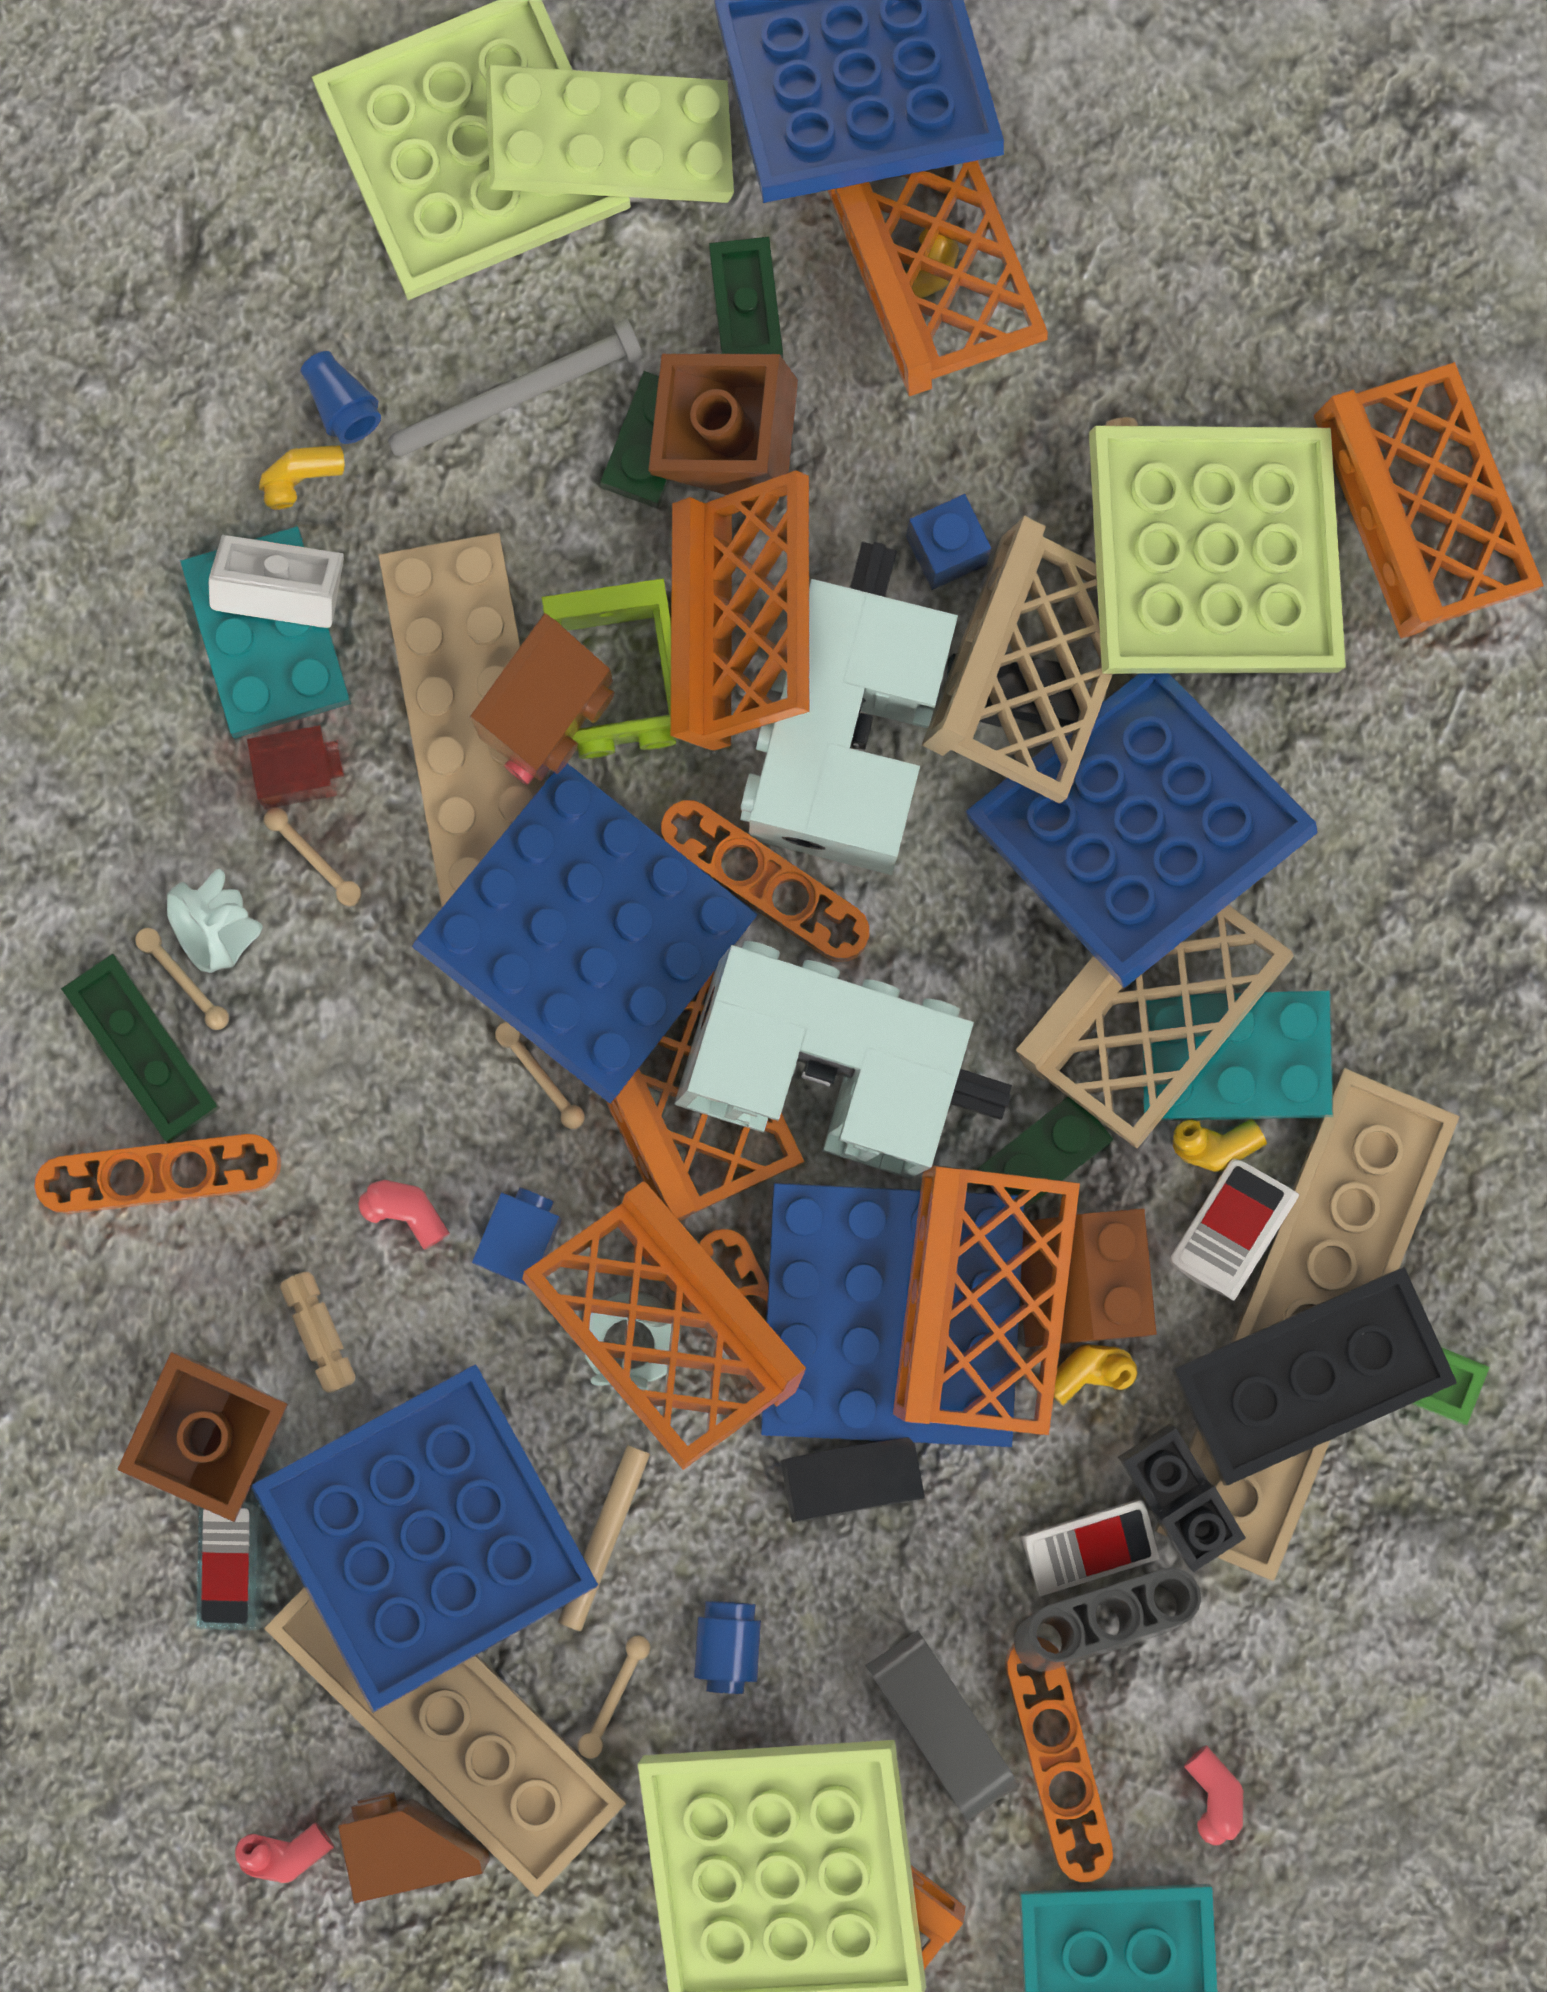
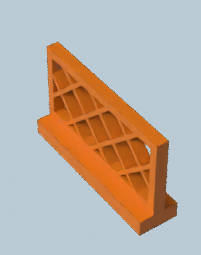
(891, 288)
(1379, 509)
(707, 613)
(654, 1146)
(932, 1293)
(712, 1305)

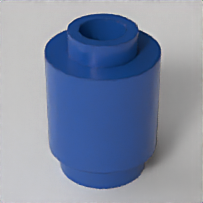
(727, 1646)

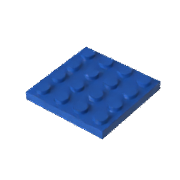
(856, 90)
(1154, 829)
(585, 931)
(841, 1308)
(424, 1537)

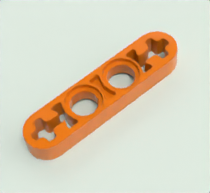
(770, 873)
(158, 1177)
(1053, 1759)

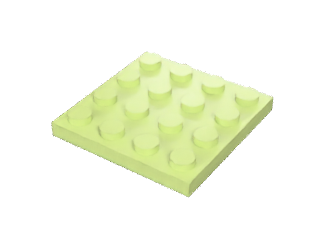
(421, 152)
(1216, 550)
(783, 1869)

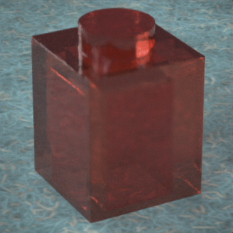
(295, 766)

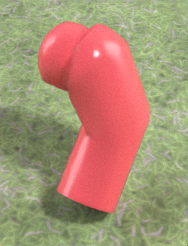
(403, 1203)
(282, 1860)

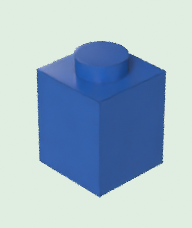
(948, 541)
(517, 1234)

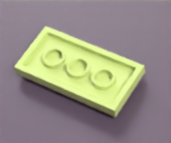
(609, 134)

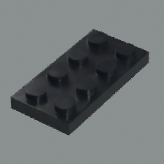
(1314, 1376)

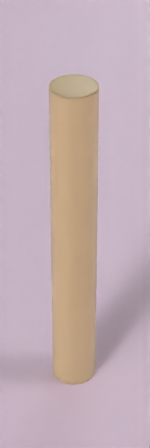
(607, 1531)

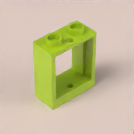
(615, 606)

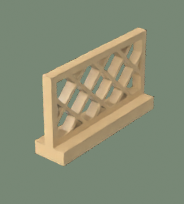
(983, 653)
(1095, 991)

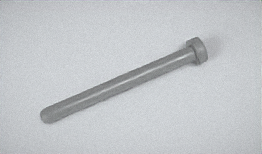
(519, 390)

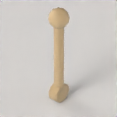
(347, 891)
(150, 943)
(571, 1115)
(591, 1743)

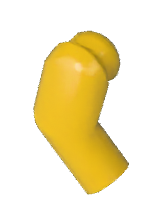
(294, 467)

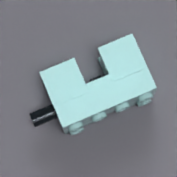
(862, 658)
(894, 1058)

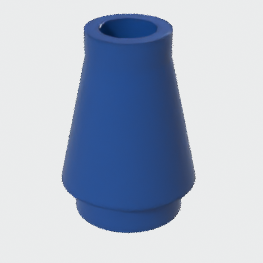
(341, 400)

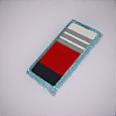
(230, 1569)

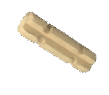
(317, 1332)

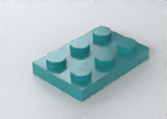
(263, 666)
(1266, 1068)
(1119, 1939)

